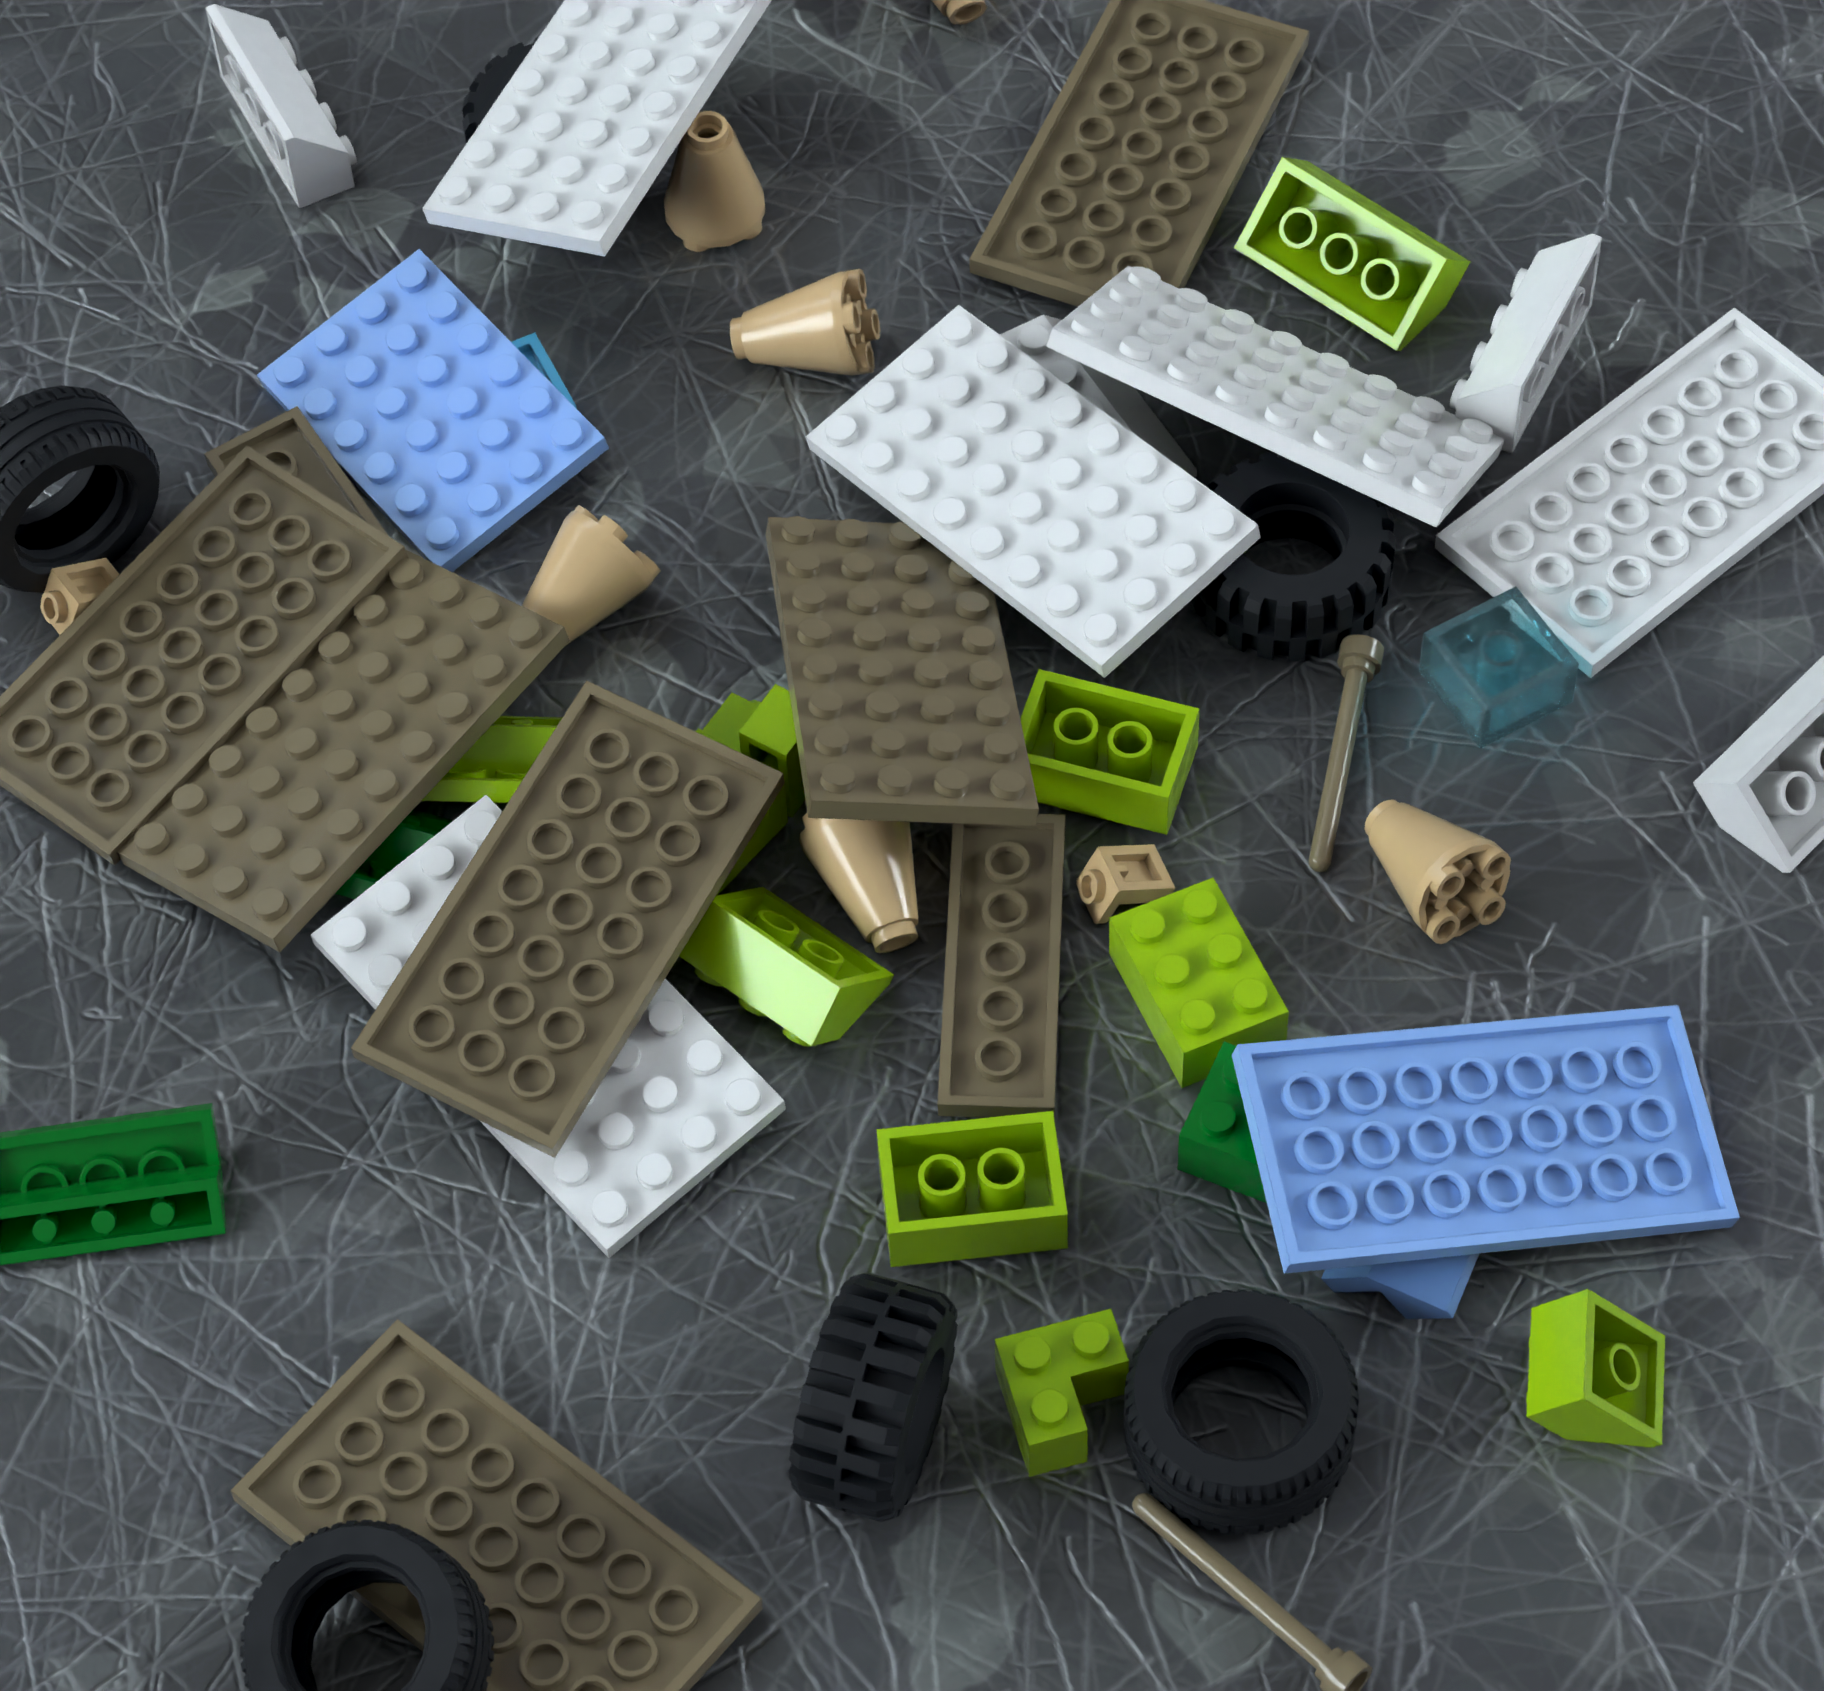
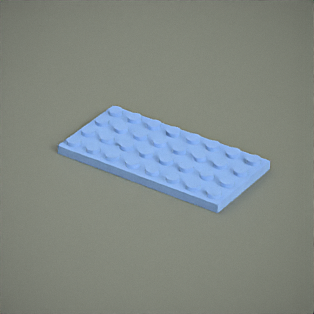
(1482, 1138)

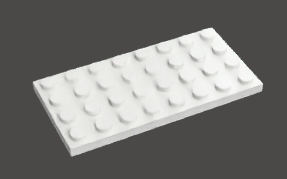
(591, 120)
(1279, 393)
(1033, 490)
(1653, 492)
(662, 1113)

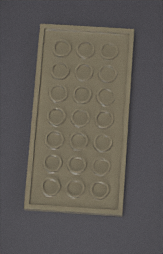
(1140, 147)
(184, 649)
(896, 678)
(343, 750)
(568, 918)
(570, 1566)

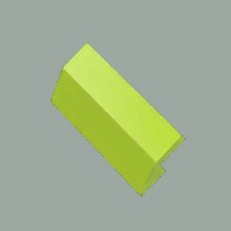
(496, 761)

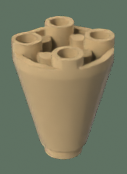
(713, 188)
(812, 328)
(588, 574)
(1439, 869)
(869, 874)

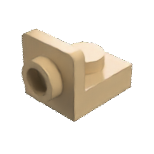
(73, 589)
(1122, 877)

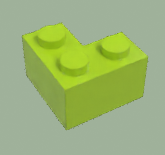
(764, 734)
(1052, 1374)

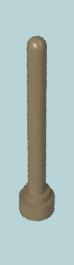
(1359, 662)
(1333, 1667)

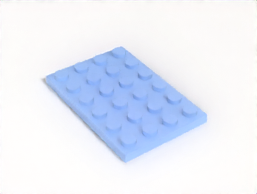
(433, 412)

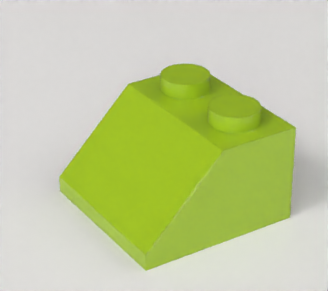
(1595, 1372)

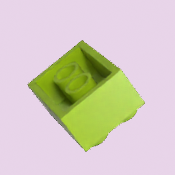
(1108, 750)
(1195, 978)
(972, 1188)

